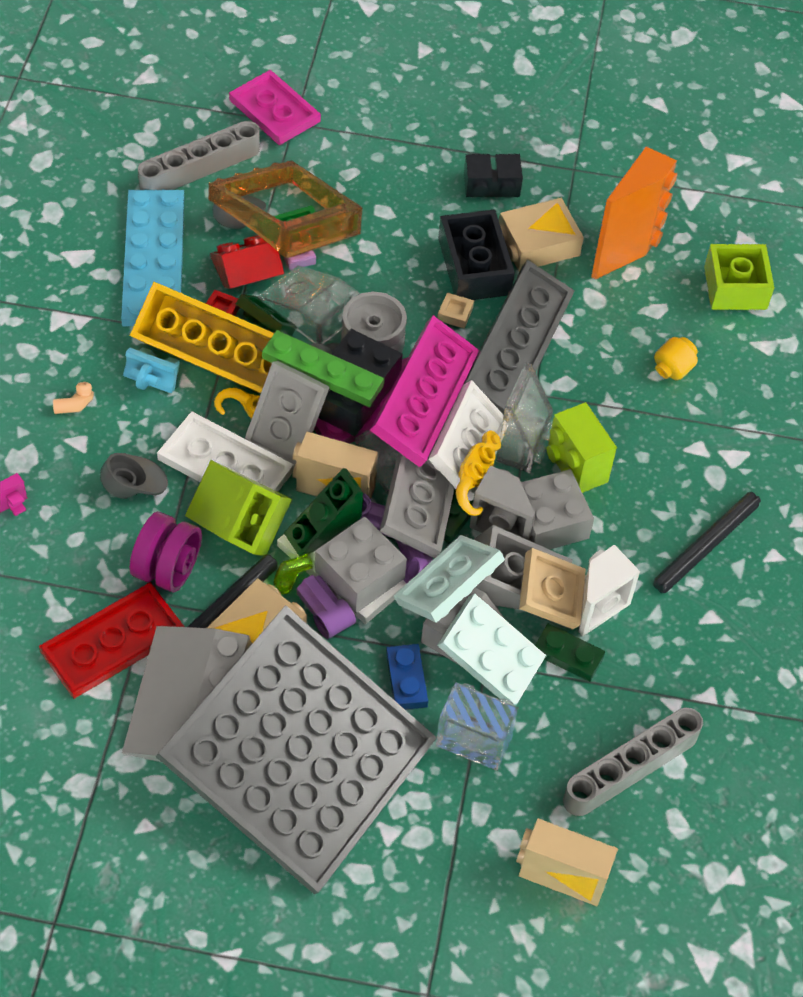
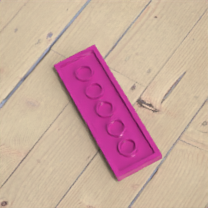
(425, 391)

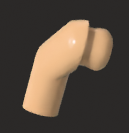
(77, 402)

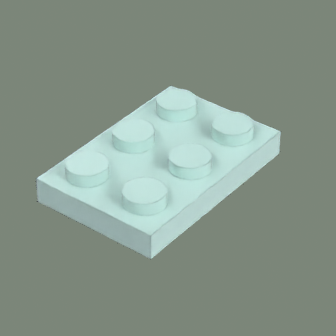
(449, 578)
(491, 650)

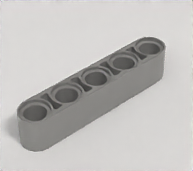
(200, 157)
(625, 773)

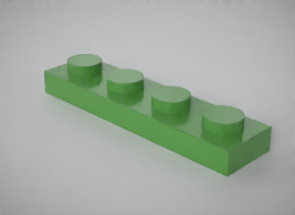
(324, 367)

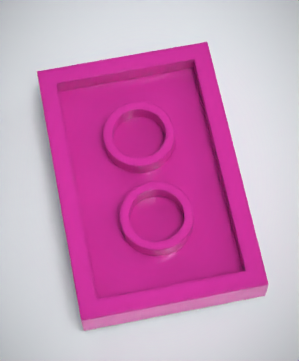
(274, 107)

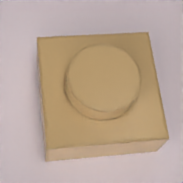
(455, 310)

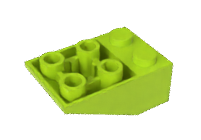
(238, 508)

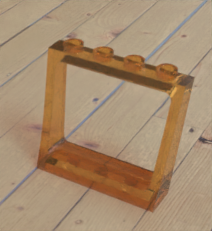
(293, 237)

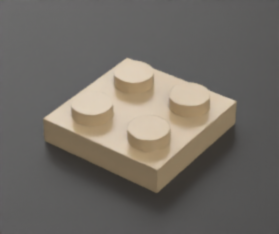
(552, 588)

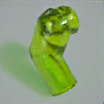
(288, 572)

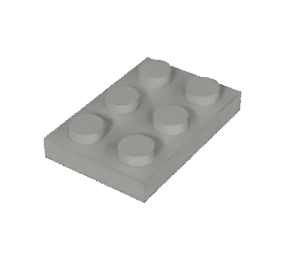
(286, 410)

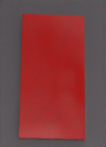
(108, 640)

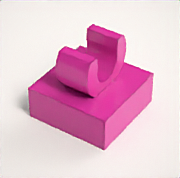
(12, 494)

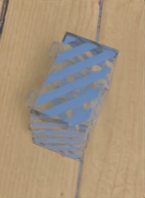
(476, 725)

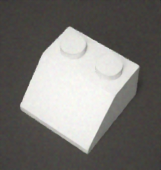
(607, 587)

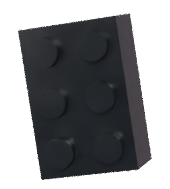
(476, 255)
(373, 357)

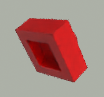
(223, 302)

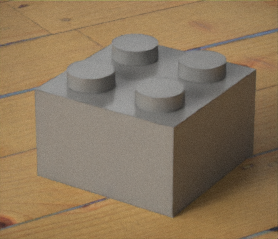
(559, 510)
(360, 564)

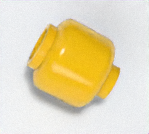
(676, 358)

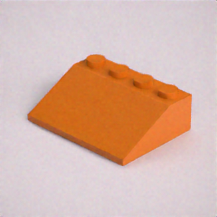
(635, 212)

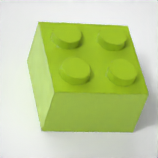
(738, 277)
(581, 445)

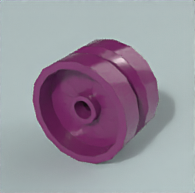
(165, 551)

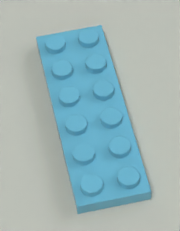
(151, 247)

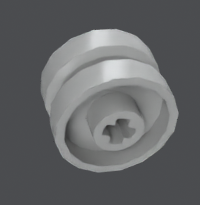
(376, 317)

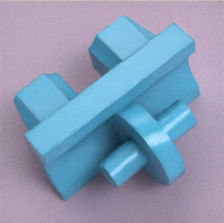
(151, 370)

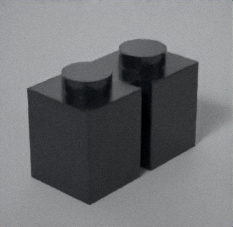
(488, 182)

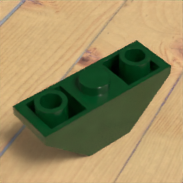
(327, 515)

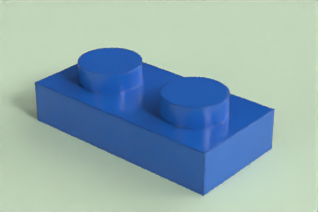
(407, 676)

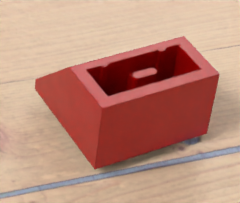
(246, 262)

